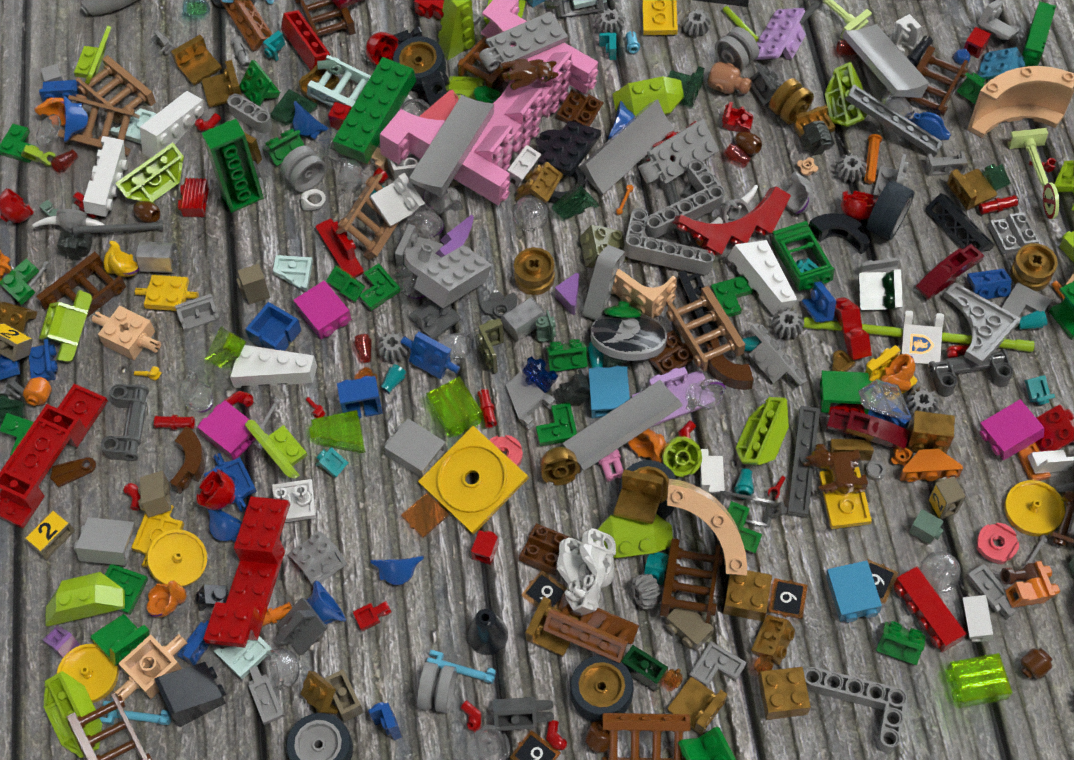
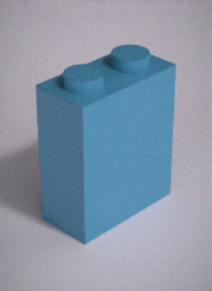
(607, 389)
(854, 591)

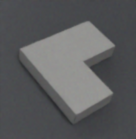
(1024, 297)
(714, 660)

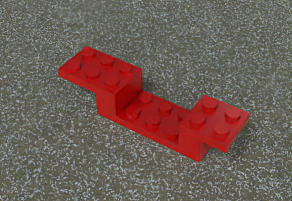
(41, 448)
(259, 564)

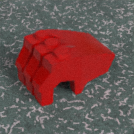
(737, 119)

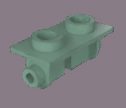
(545, 328)

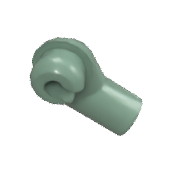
(330, 65)

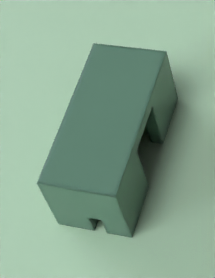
(47, 209)

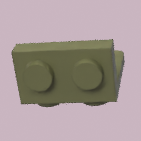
(596, 239)
(490, 335)

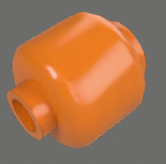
(37, 391)

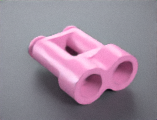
(612, 458)

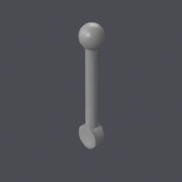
(46, 265)
(276, 401)
(1043, 538)

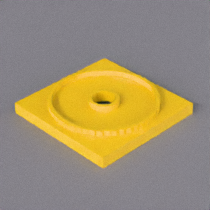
(479, 501)

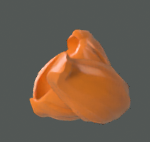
(52, 106)
(900, 372)
(648, 445)
(165, 598)

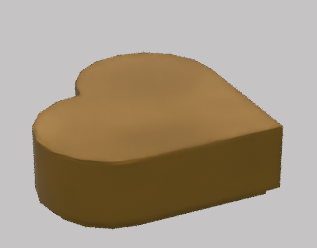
(842, 361)

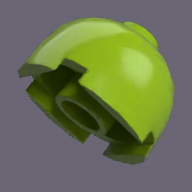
(682, 456)

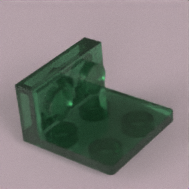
(691, 85)

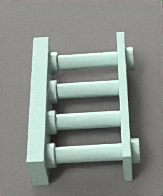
(329, 96)

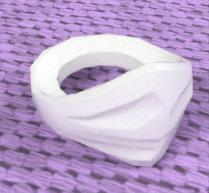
(306, 205)

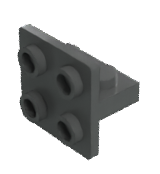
(765, 84)
(434, 319)
(300, 627)

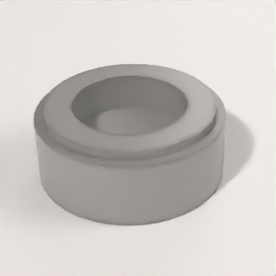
(875, 470)

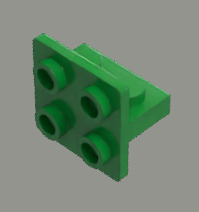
(257, 84)
(971, 86)
(281, 147)
(567, 355)
(901, 642)

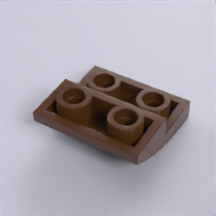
(579, 108)
(673, 356)
(542, 549)

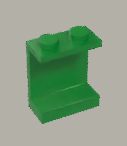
(1064, 311)
(841, 388)

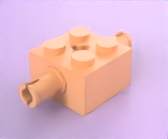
(126, 332)
(137, 665)

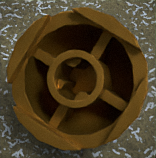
(559, 466)

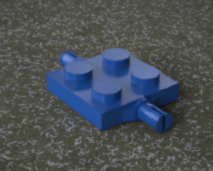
(430, 355)
(240, 476)

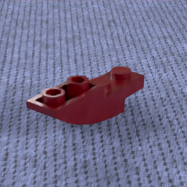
(948, 270)
(868, 427)

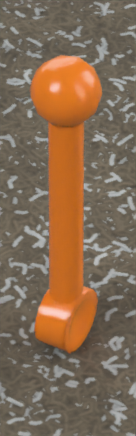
(629, 188)

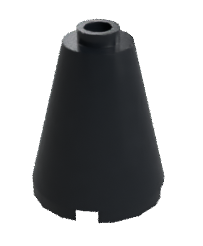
(487, 633)

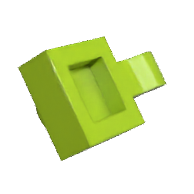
(33, 153)

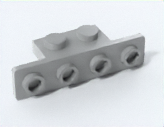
(772, 358)

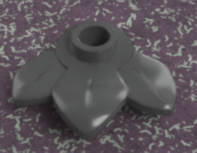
(499, 303)

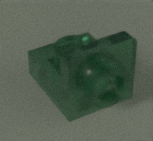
(996, 176)

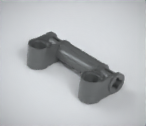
(945, 371)
(135, 399)

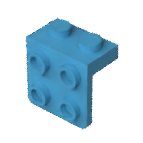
(1000, 61)

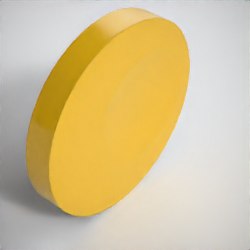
(1034, 508)
(177, 557)
(92, 669)

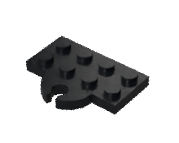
(566, 147)

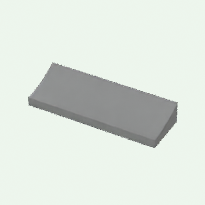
(887, 61)
(452, 145)
(626, 147)
(622, 424)

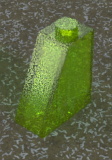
(225, 348)
(339, 432)

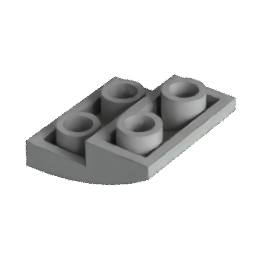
(1013, 232)

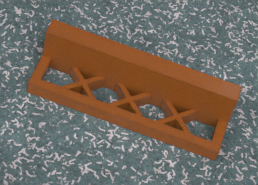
(245, 22)

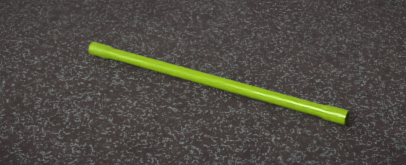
(1018, 345)

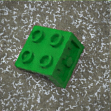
(119, 638)
(707, 747)

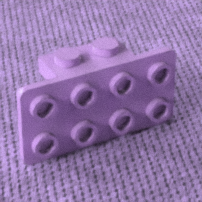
(782, 34)
(677, 382)

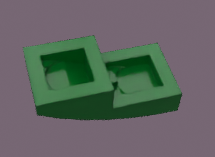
(345, 283)

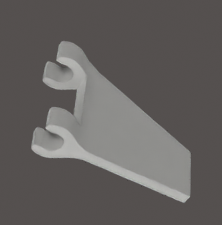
(527, 399)

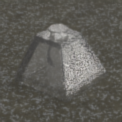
(884, 399)

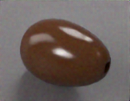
(748, 142)
(146, 211)

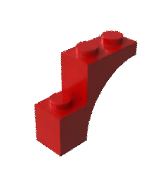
(855, 338)

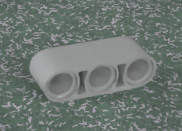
(250, 113)

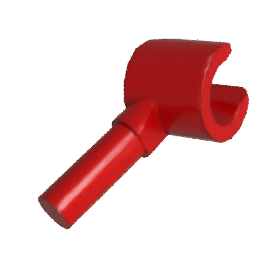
(1048, 165)
(318, 409)
(777, 487)

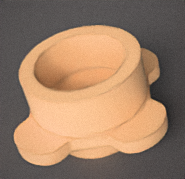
(805, 170)

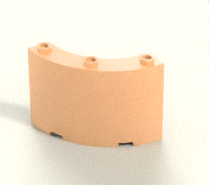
(1023, 93)
(716, 516)

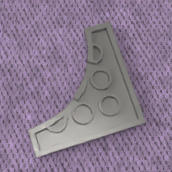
(987, 321)

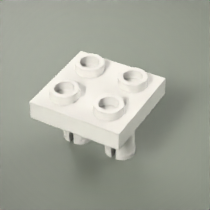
(300, 497)

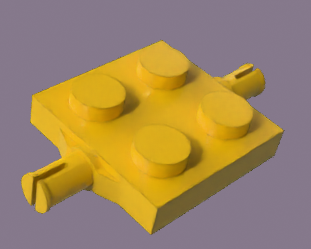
(166, 292)
(151, 528)

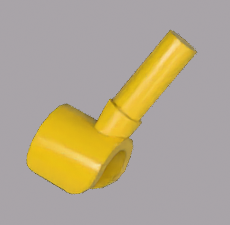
(153, 374)

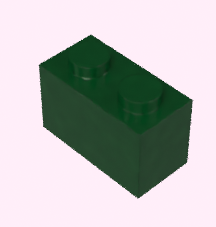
(645, 668)

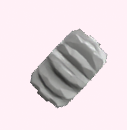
(609, 21)
(696, 22)
(851, 167)
(787, 323)
(387, 349)
(915, 398)
(646, 591)

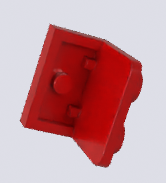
(1058, 429)

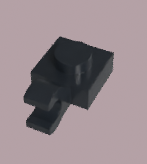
(404, 35)

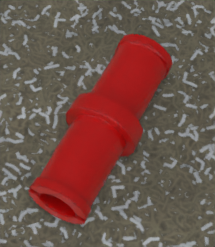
(998, 204)
(487, 408)
(174, 422)

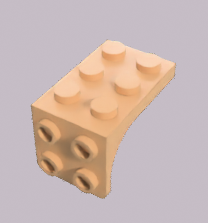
(645, 299)

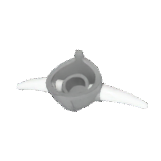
(735, 208)
(67, 218)

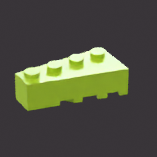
(457, 27)

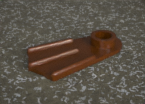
(71, 471)

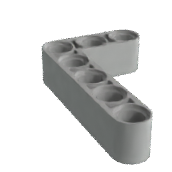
(708, 198)
(661, 251)
(863, 698)

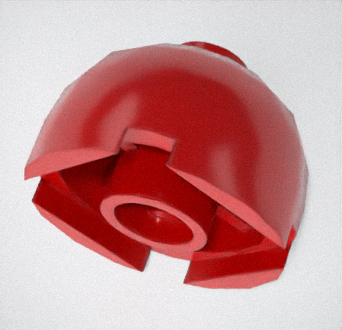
(381, 45)
(857, 205)
(13, 207)
(217, 491)

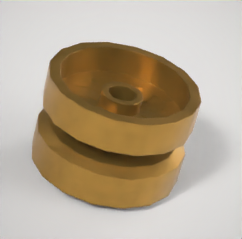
(791, 100)
(1034, 266)
(534, 271)

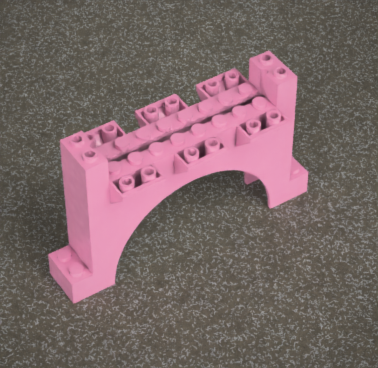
(514, 117)

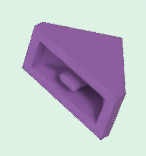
(568, 292)
(61, 641)

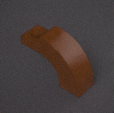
(730, 374)
(194, 460)

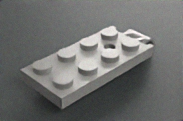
(529, 37)
(689, 144)

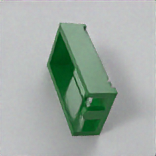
(1038, 34)
(794, 233)

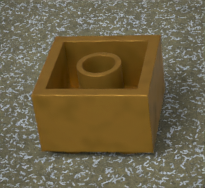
(930, 431)
(748, 595)
(784, 693)

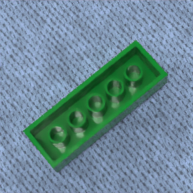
(374, 110)
(233, 165)

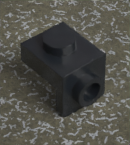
(210, 594)

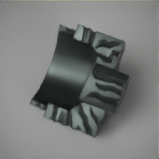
(817, 137)
(74, 246)
(574, 391)

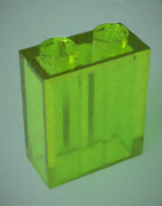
(454, 407)
(978, 680)

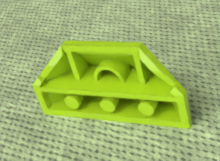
(641, 93)
(840, 110)
(153, 176)
(764, 432)
(637, 537)
(84, 598)
(63, 697)

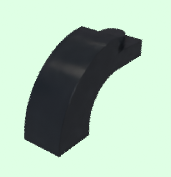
(839, 226)

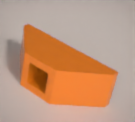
(930, 465)

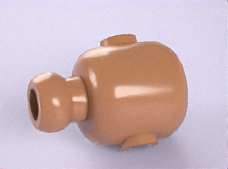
(727, 78)

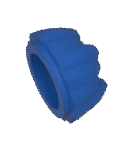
(961, 55)

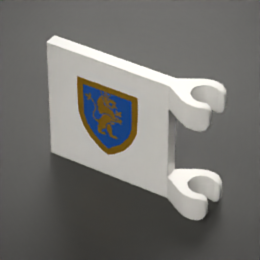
(922, 341)

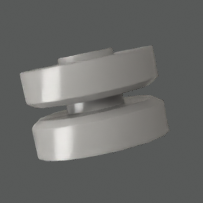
(737, 48)
(303, 168)
(436, 687)

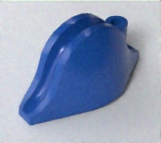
(622, 117)
(75, 118)
(306, 122)
(932, 124)
(223, 526)
(397, 570)
(325, 605)

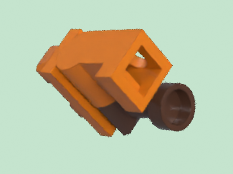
(1034, 586)

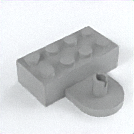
(446, 277)

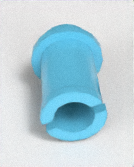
(632, 44)

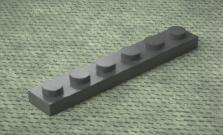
(893, 120)
(802, 475)

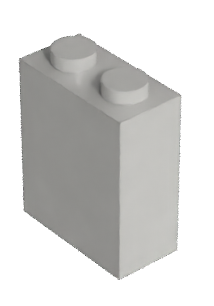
(415, 448)
(106, 541)

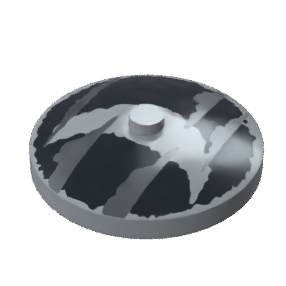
(628, 337)

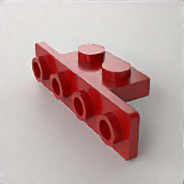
(340, 247)

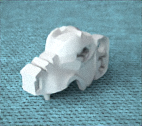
(586, 568)

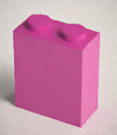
(322, 310)
(227, 430)
(1011, 430)

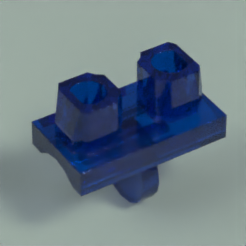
(538, 375)

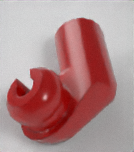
(205, 125)
(954, 351)
(241, 397)
(687, 429)
(132, 490)
(474, 715)
(553, 737)

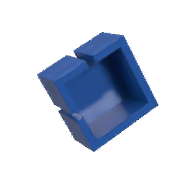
(273, 328)
(358, 390)

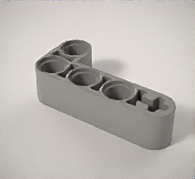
(602, 281)

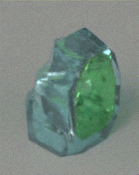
(195, 8)

